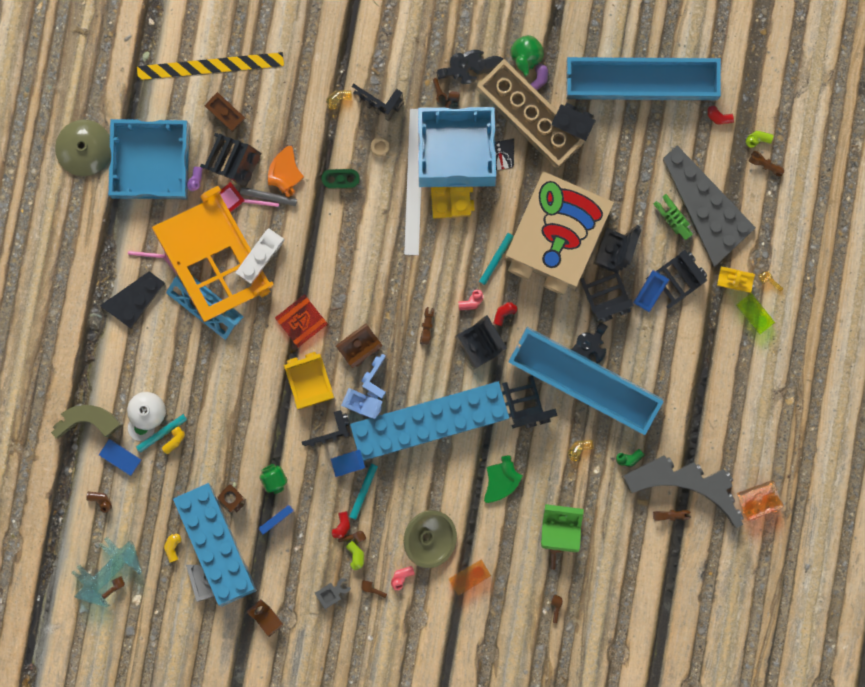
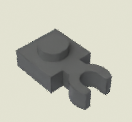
(329, 594)

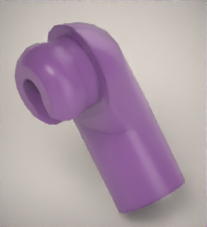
(542, 77)
(195, 181)

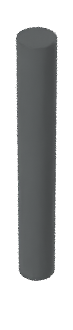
(268, 196)

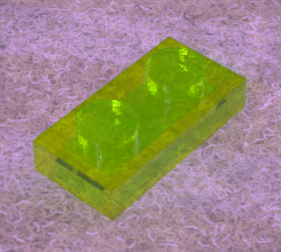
(755, 313)

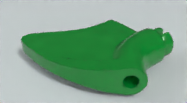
(501, 480)

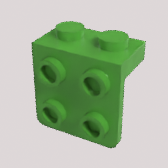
(561, 528)

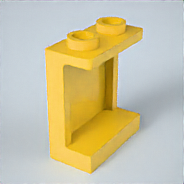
(308, 380)

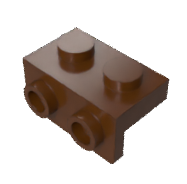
(359, 346)

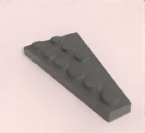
(711, 212)

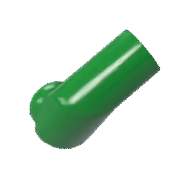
(629, 460)

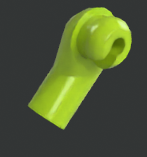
(758, 136)
(358, 556)

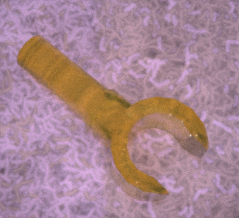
(766, 276)

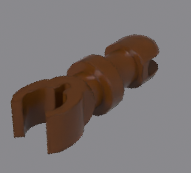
(757, 159)
(425, 335)
(672, 515)

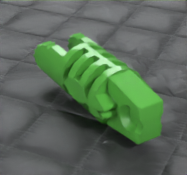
(674, 218)

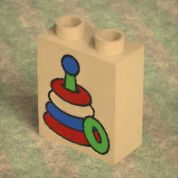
(557, 233)

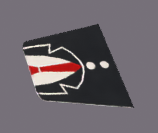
(504, 154)

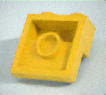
(451, 202)

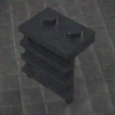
(394, 104)
(240, 162)
(617, 249)
(689, 272)
(612, 307)
(481, 342)
(529, 416)
(342, 423)

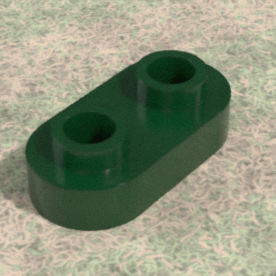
(340, 178)

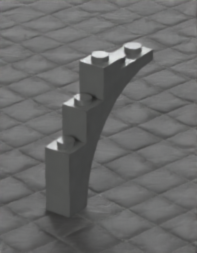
(712, 487)

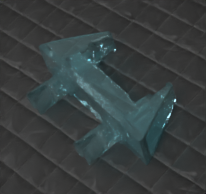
(93, 584)

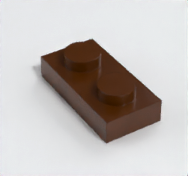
(225, 112)

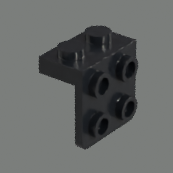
(574, 122)

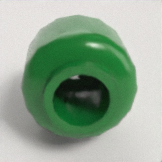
(273, 478)

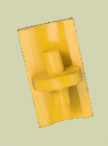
(735, 279)

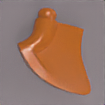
(284, 172)

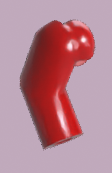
(718, 118)
(504, 310)
(344, 526)

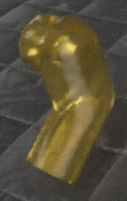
(336, 96)
(578, 447)

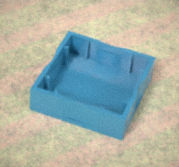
(456, 147)
(149, 159)

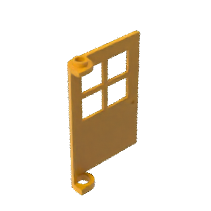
(197, 236)

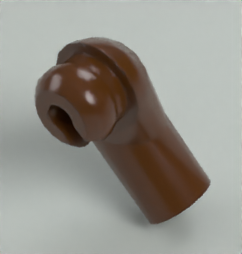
(102, 500)

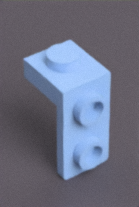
(373, 390)
(362, 403)

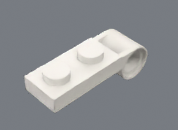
(260, 255)

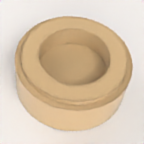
(380, 146)

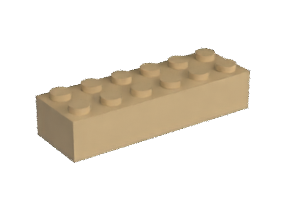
(528, 113)

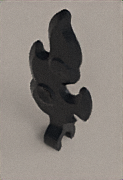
(471, 60)
(590, 344)

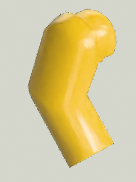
(174, 443)
(170, 546)

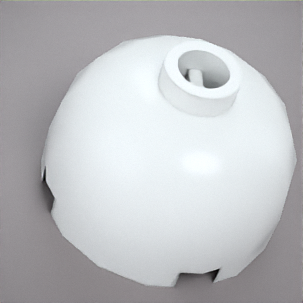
(155, 411)

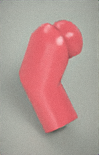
(473, 302)
(399, 577)

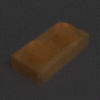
(469, 577)

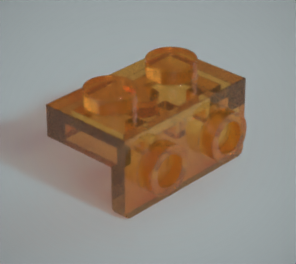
(760, 500)

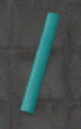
(496, 258)
(161, 433)
(363, 491)

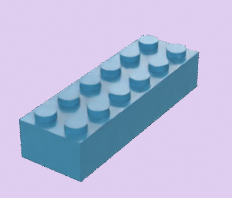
(214, 545)

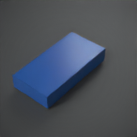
(651, 291)
(120, 457)
(347, 463)
(276, 519)

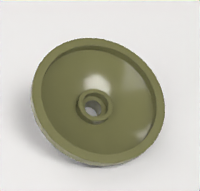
(92, 157)
(437, 544)

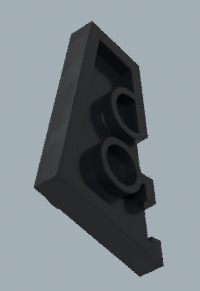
(134, 299)

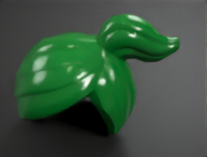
(526, 53)

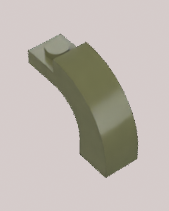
(101, 418)

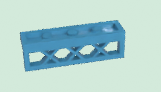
(229, 318)

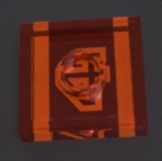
(301, 321)

